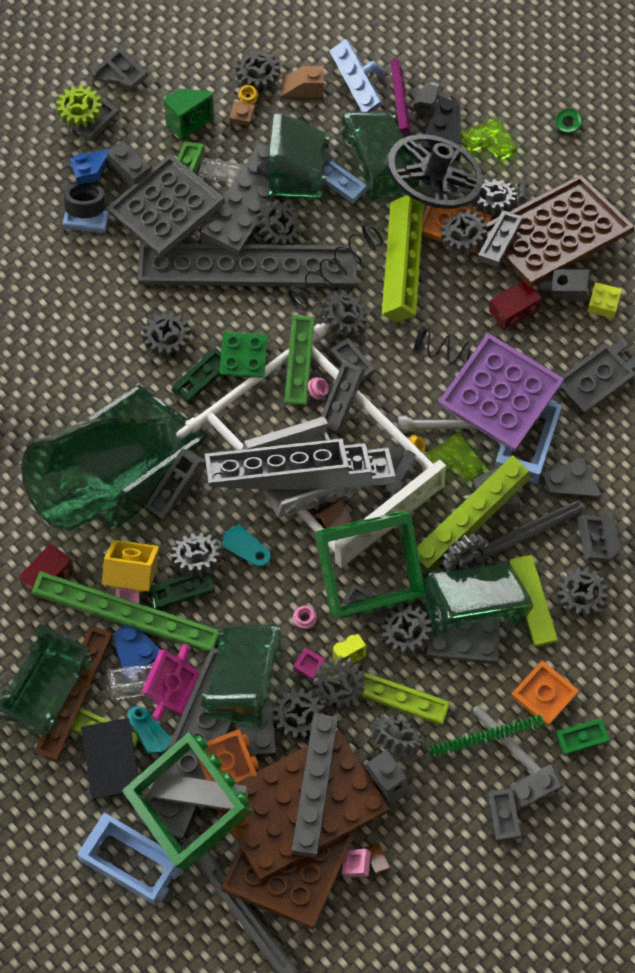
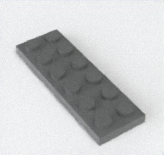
(236, 219)

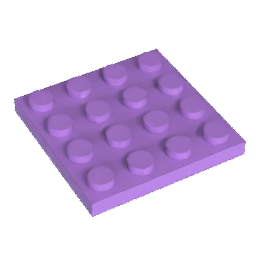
(501, 392)

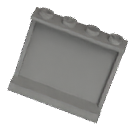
(291, 501)

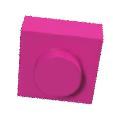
(308, 664)

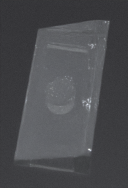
(219, 171)
(127, 681)

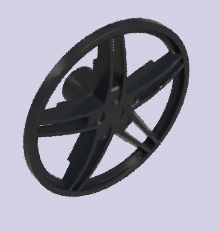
(435, 168)

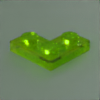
(492, 134)
(457, 453)

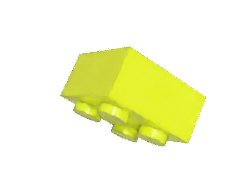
(604, 300)
(353, 647)

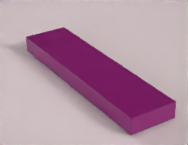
(401, 99)

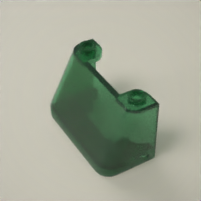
(372, 139)
(296, 158)
(475, 596)
(242, 673)
(44, 681)

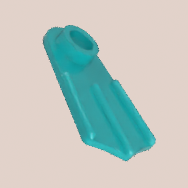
(245, 546)
(148, 731)

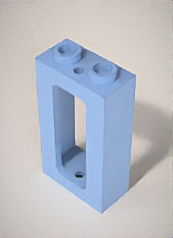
(551, 417)
(110, 826)

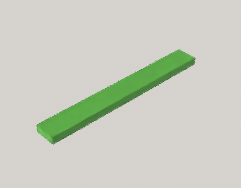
(125, 612)

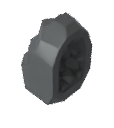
(426, 99)

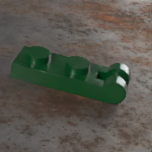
(199, 377)
(180, 590)

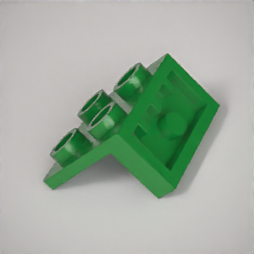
(243, 354)

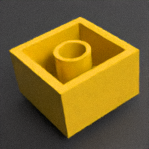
(130, 565)

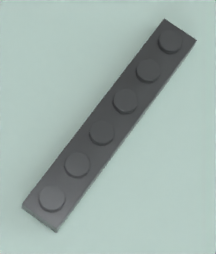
(314, 786)

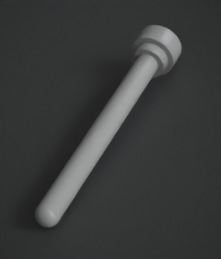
(406, 424)
(508, 741)

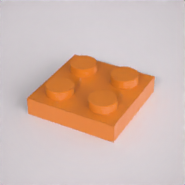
(544, 693)

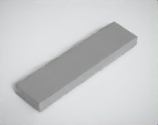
(193, 791)

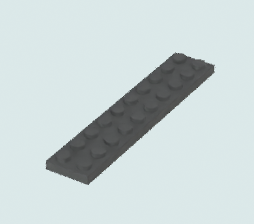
(252, 267)

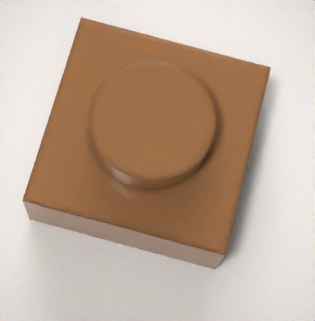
(242, 113)

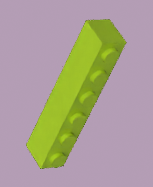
(402, 259)
(473, 512)

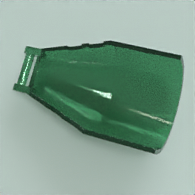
(86, 466)

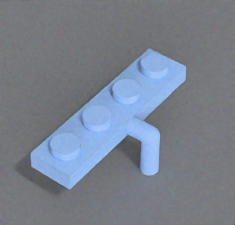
(357, 77)
(343, 182)

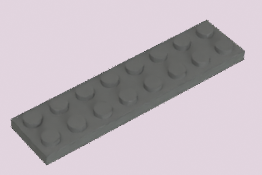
(179, 815)

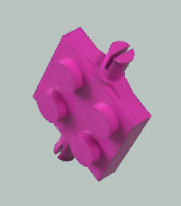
(170, 682)

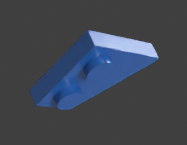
(89, 166)
(134, 647)

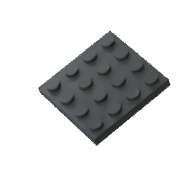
(166, 205)

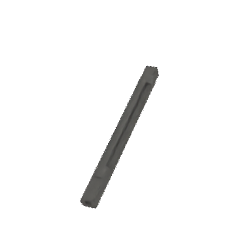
(244, 914)

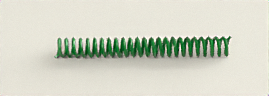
(487, 736)

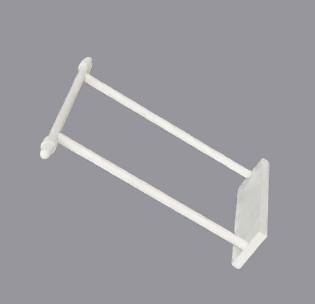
(405, 500)

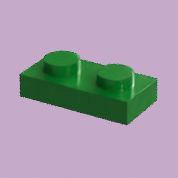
(582, 737)

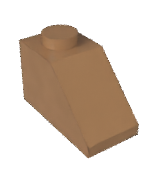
(304, 83)

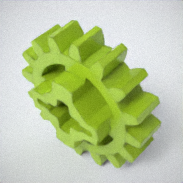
(79, 106)

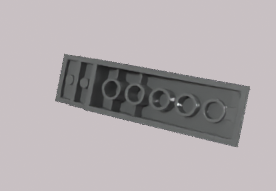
(301, 466)

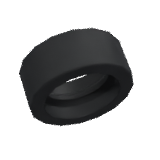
(84, 209)

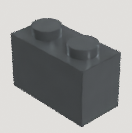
(127, 163)

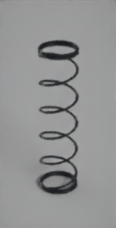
(369, 241)
(419, 339)

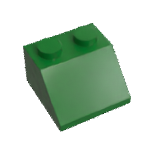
(188, 111)

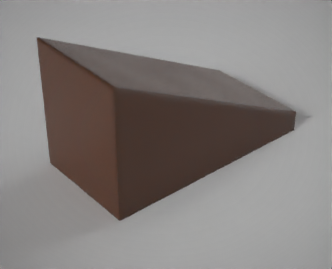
(377, 860)

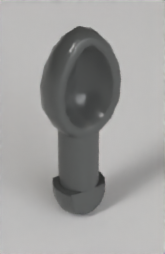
(522, 193)

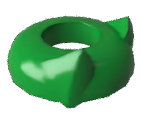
(571, 114)

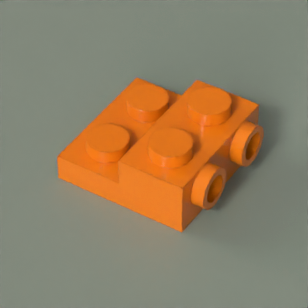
(233, 754)

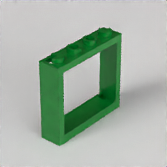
(388, 599)
(240, 811)

